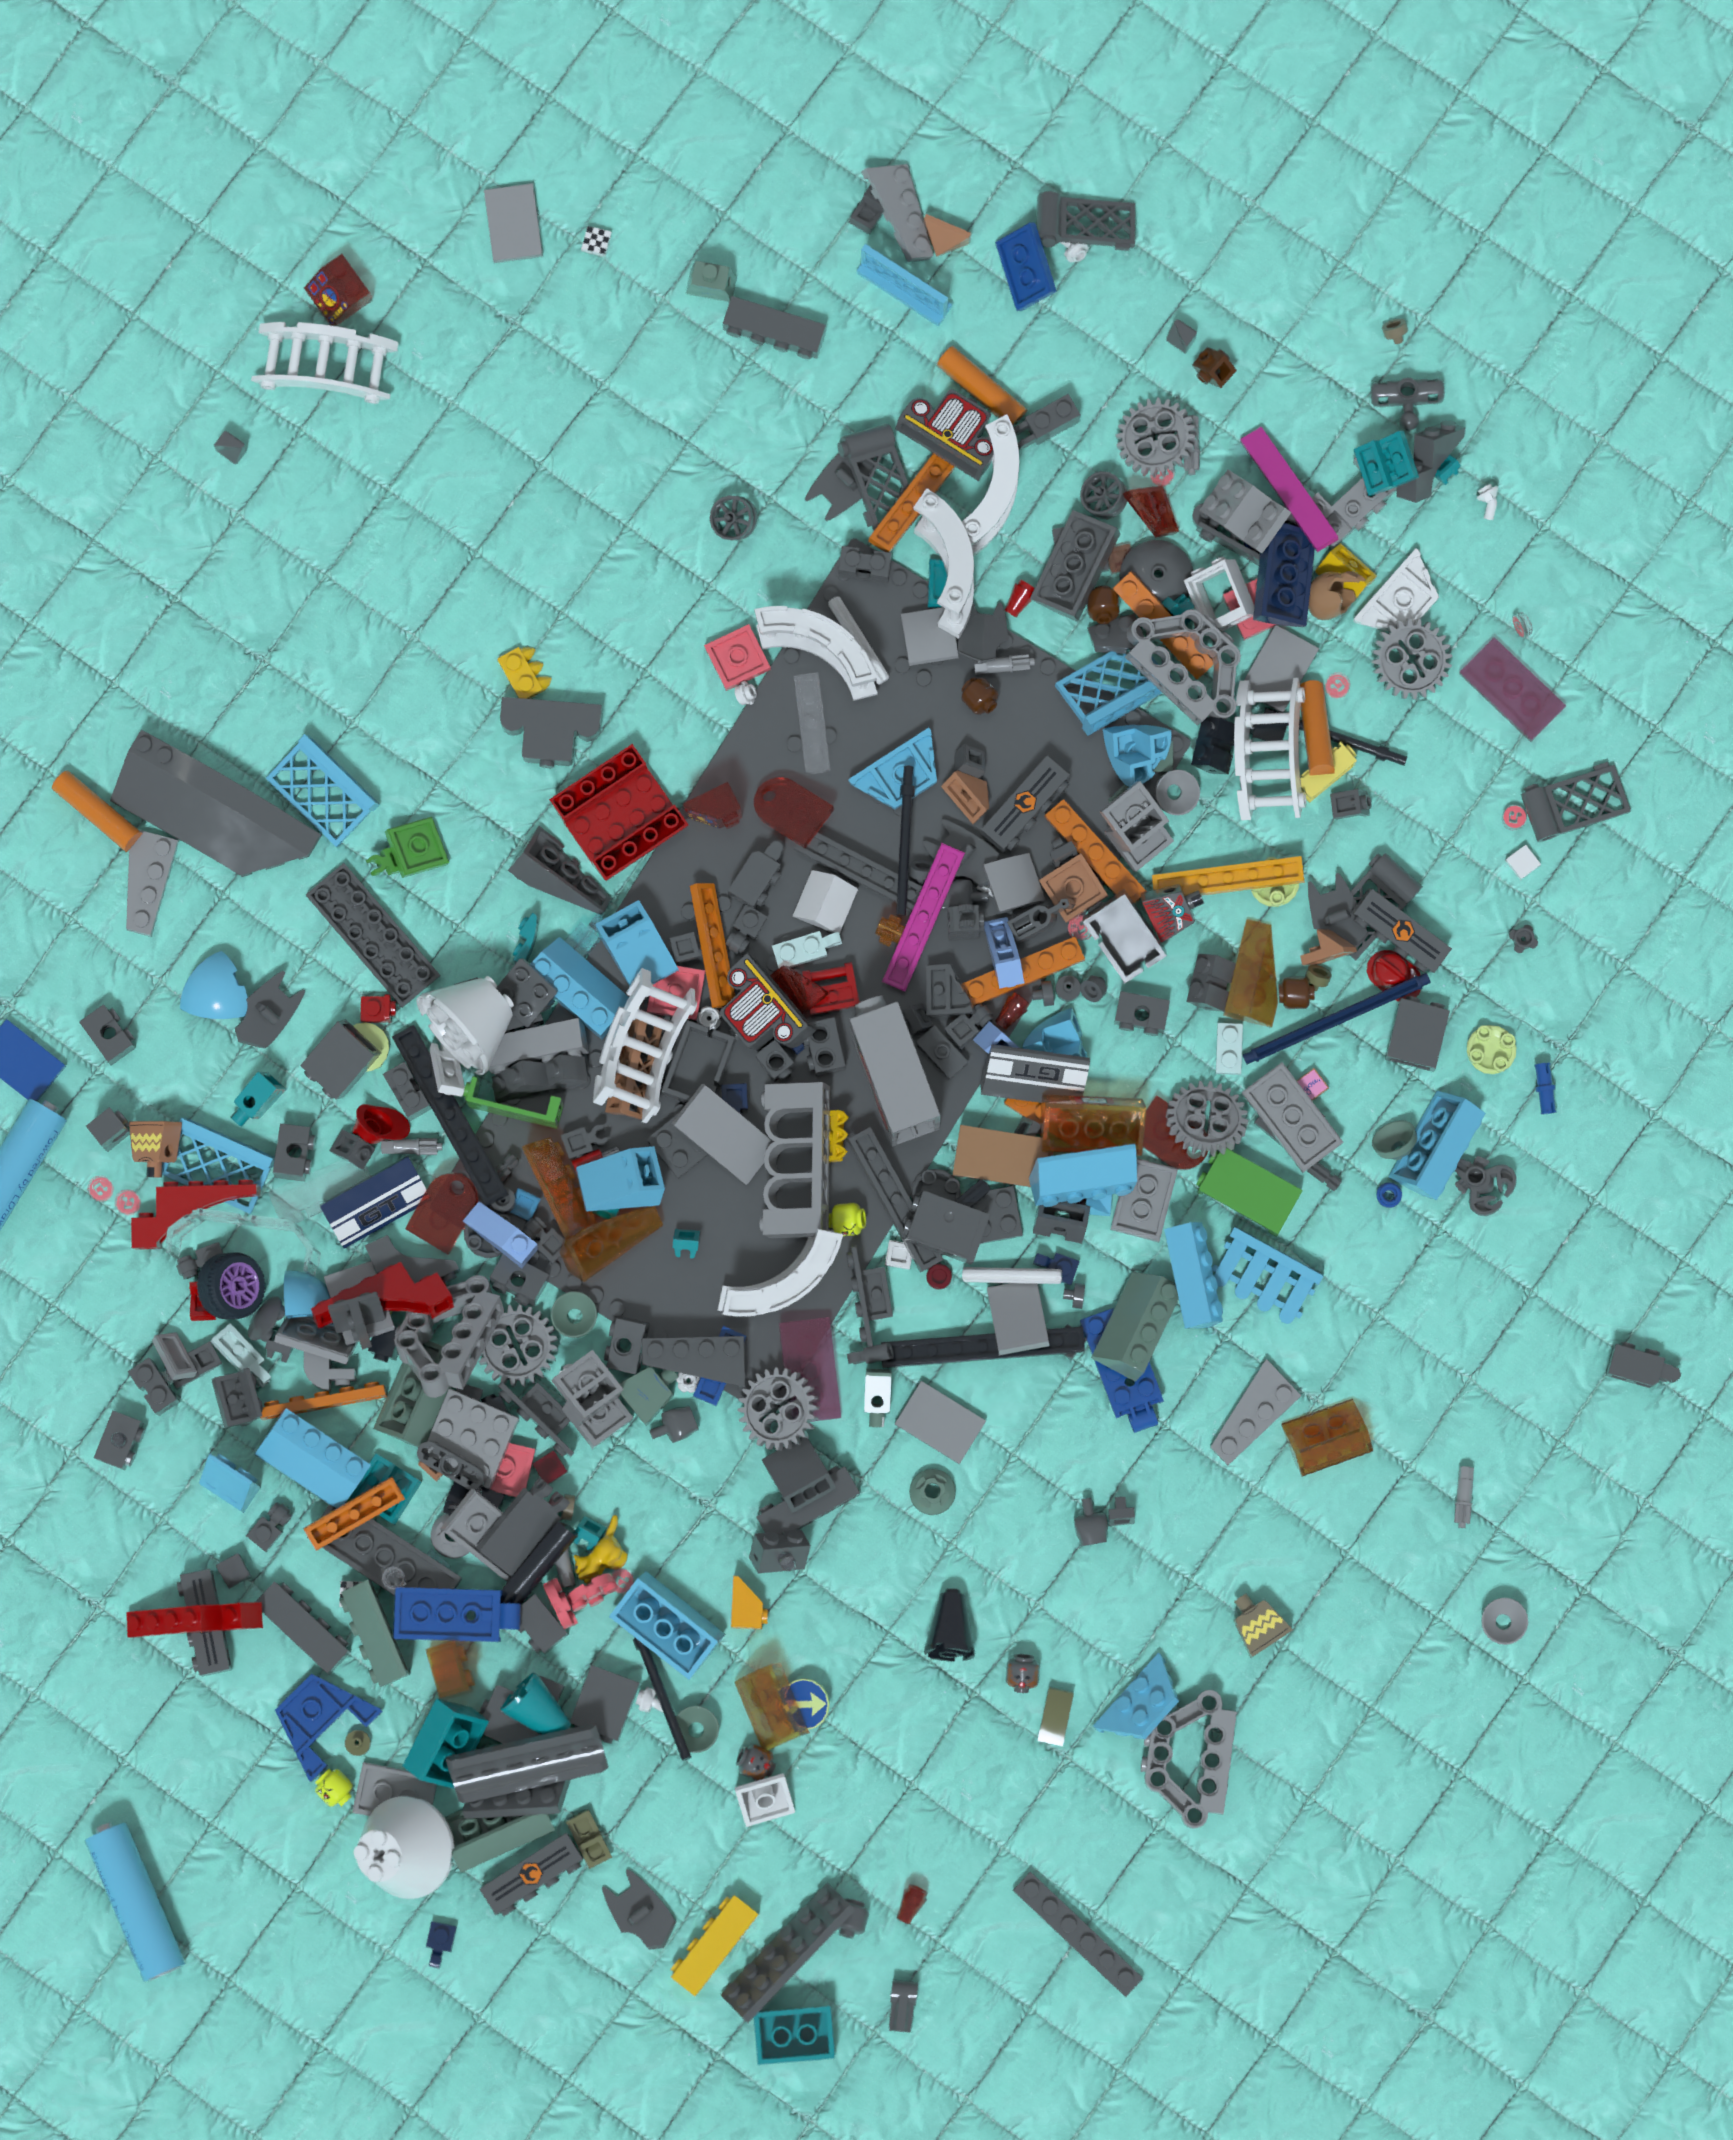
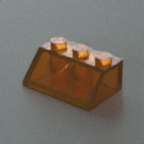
(1327, 1437)
(771, 1706)

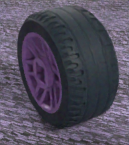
(231, 1285)

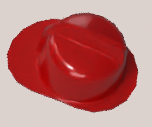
(1390, 969)
(380, 1123)

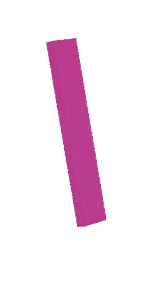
(1289, 489)
(923, 917)

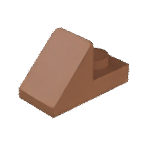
(1330, 948)

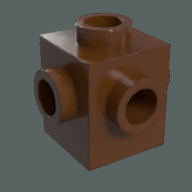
(1214, 367)

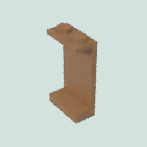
(996, 1155)

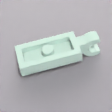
(804, 949)
(240, 1353)

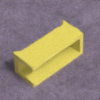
(1314, 785)

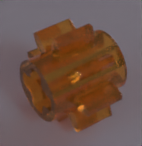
(890, 930)

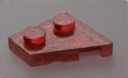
(1153, 509)
(799, 988)

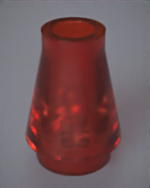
(1012, 1010)
(911, 1903)

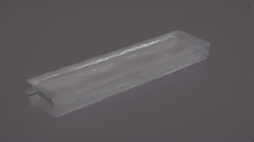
(812, 723)

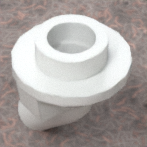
(1075, 251)
(1488, 495)
(647, 1699)

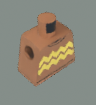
(154, 1143)

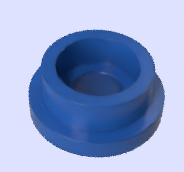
(1389, 1187)

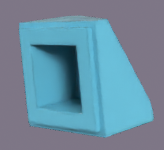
(1100, 1207)

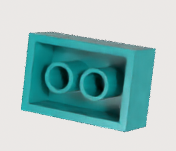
(446, 1732)
(794, 2035)

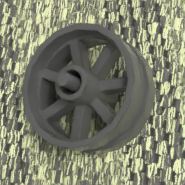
(1103, 495)
(733, 518)

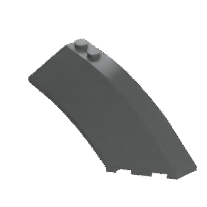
(208, 809)

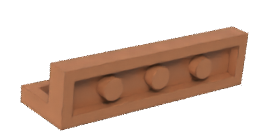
(631, 1058)

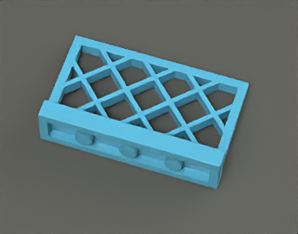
(903, 286)
(1112, 709)
(337, 774)
(227, 1145)

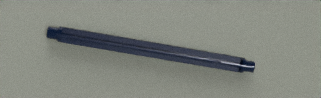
(1336, 1018)

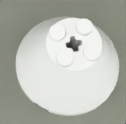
(468, 1020)
(405, 1847)

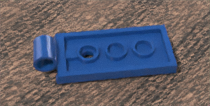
(1133, 1400)
(442, 1614)

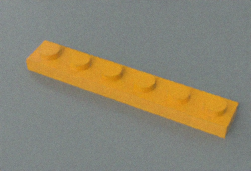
(1235, 877)

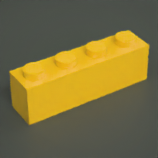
(715, 1944)

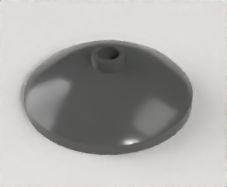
(1160, 556)

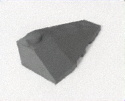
(549, 869)

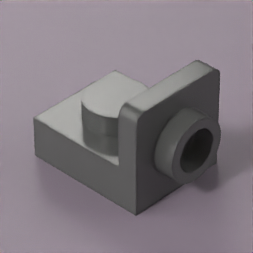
(1350, 804)
(352, 1149)

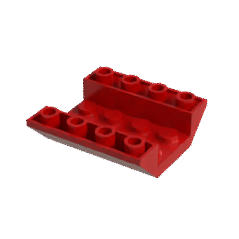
(618, 813)

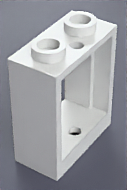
(1200, 598)

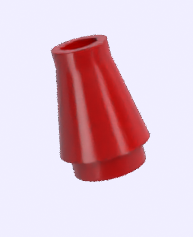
(1019, 598)

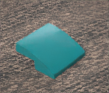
(1386, 463)
(378, 1472)

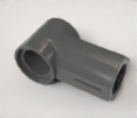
(903, 2001)

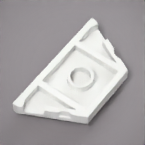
(1403, 596)

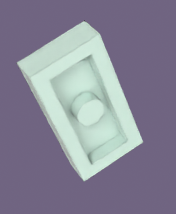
(1229, 1048)

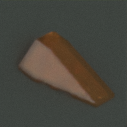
(1253, 984)
(607, 1240)

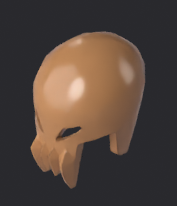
(1328, 596)

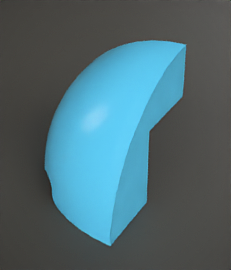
(1136, 750)
(214, 990)
(1057, 1035)
(302, 1293)

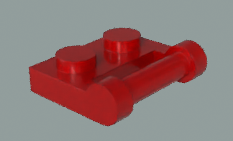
(840, 995)

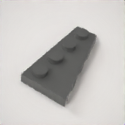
(532, 1801)

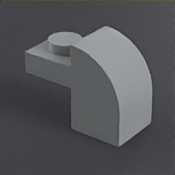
(320, 1373)

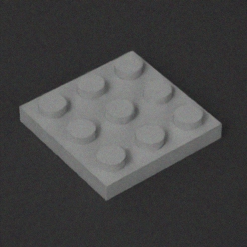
(474, 1433)

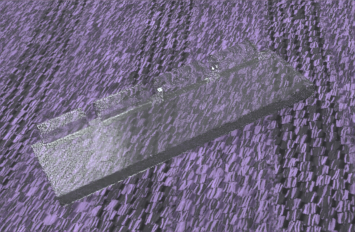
(318, 1187)

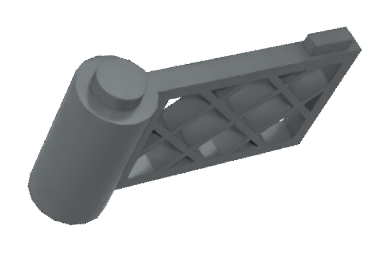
(1053, 223)
(863, 447)
(1543, 807)
(1392, 881)

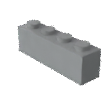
(540, 1044)

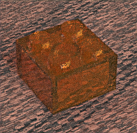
(450, 1670)

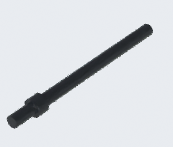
(1382, 752)
(907, 791)
(663, 1699)

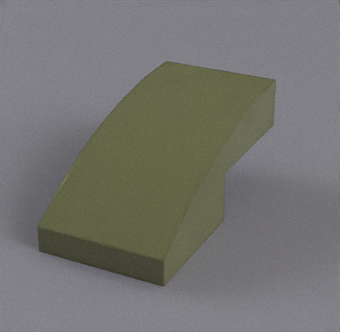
(1055, 1716)
(588, 1838)

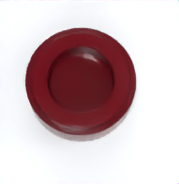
(939, 1276)

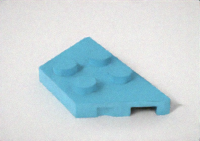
(885, 776)
(1141, 1703)

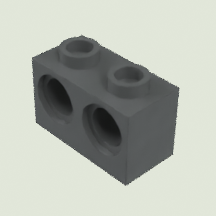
(830, 1046)

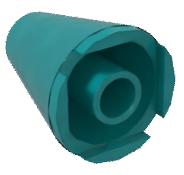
(535, 1707)

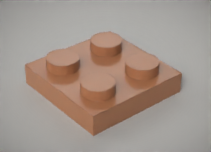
(1076, 882)

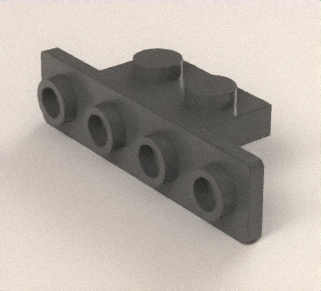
(872, 1294)
(543, 1411)

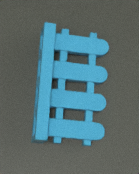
(1276, 1282)

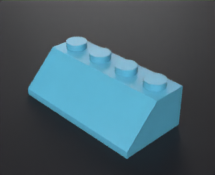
(580, 986)
(1440, 1143)
(1084, 1175)
(1194, 1275)
(312, 1459)
(667, 1625)

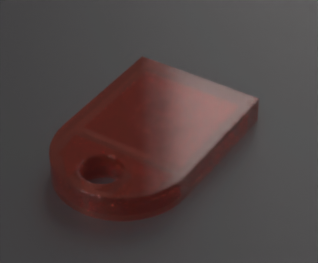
(793, 811)
(1161, 1143)
(442, 1212)

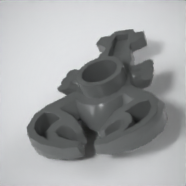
(1481, 1182)

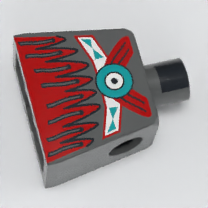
(1170, 909)

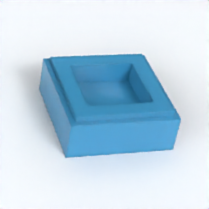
(525, 1204)

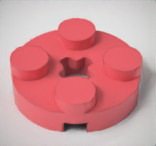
(592, 1592)
(560, 1603)

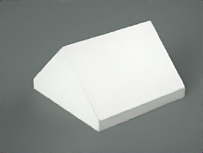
(825, 901)
(765, 1800)

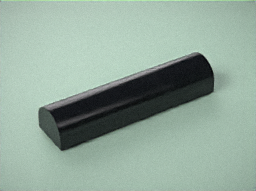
(538, 1564)

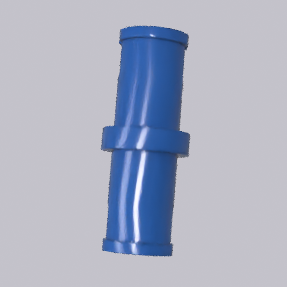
(1545, 1088)

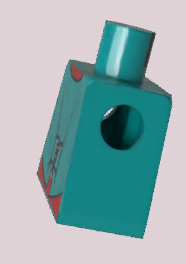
(264, 1090)

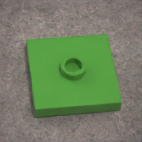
(416, 847)

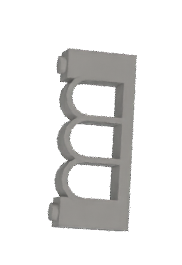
(778, 1101)

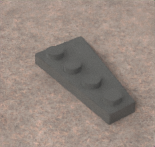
(703, 1357)

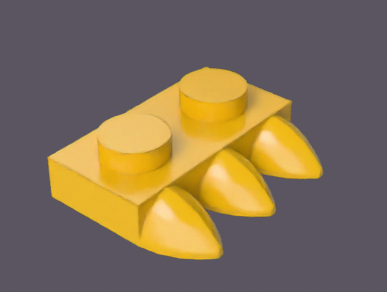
(523, 674)
(837, 1135)

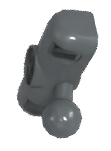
(1421, 388)

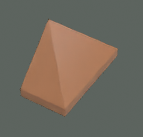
(945, 236)
(968, 794)

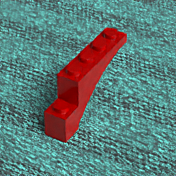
(177, 1201)
(395, 1293)
(194, 1619)

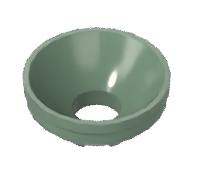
(1392, 1136)
(571, 1301)
(928, 1505)
(709, 1722)

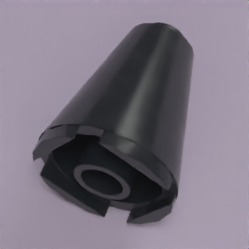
(950, 1629)

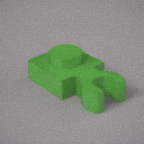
(384, 861)

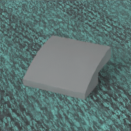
(924, 638)
(1013, 882)

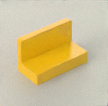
(1341, 561)

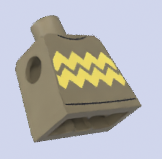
(1259, 1625)

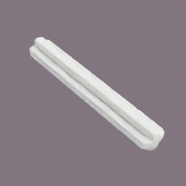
(849, 624)
(1012, 1275)

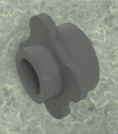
(1526, 932)

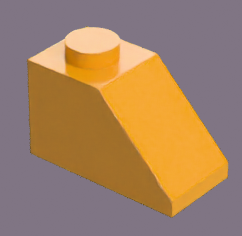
(746, 1607)

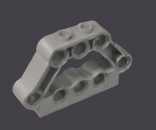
(1159, 675)
(459, 1357)
(1170, 1791)

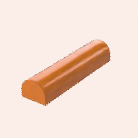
(980, 385)
(1316, 729)
(96, 810)
(354, 1513)

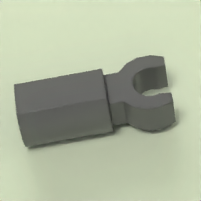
(872, 1354)

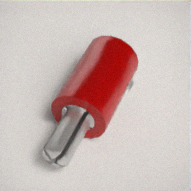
(592, 1156)

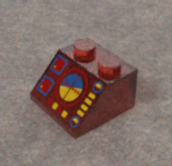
(337, 291)
(715, 808)

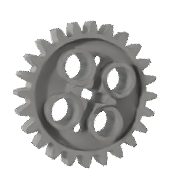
(1159, 458)
(1429, 644)
(1183, 1115)
(536, 1336)
(768, 1389)

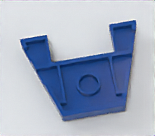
(312, 1711)

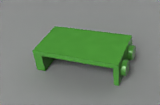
(550, 1120)
(1249, 1190)

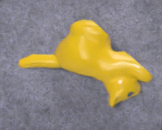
(606, 1554)

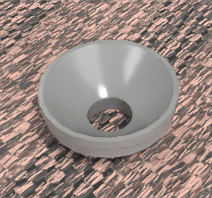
(1188, 795)
(441, 1544)
(1514, 1611)

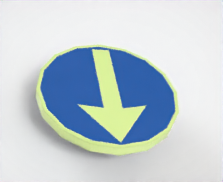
(811, 1700)

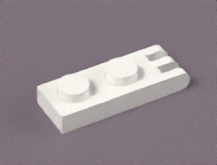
(446, 1071)

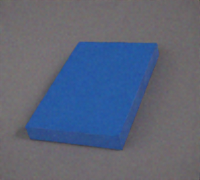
(1025, 266)
(25, 1063)

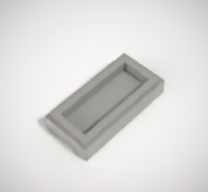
(174, 1356)

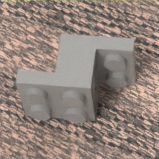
(1245, 511)
(1136, 826)
(592, 1399)

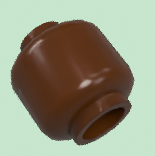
(1103, 605)
(979, 695)
(1296, 992)

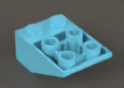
(635, 944)
(622, 1180)
(230, 1485)

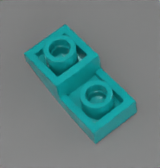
(528, 932)

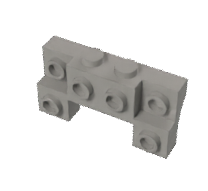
(1352, 508)

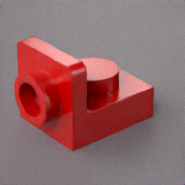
(377, 1009)

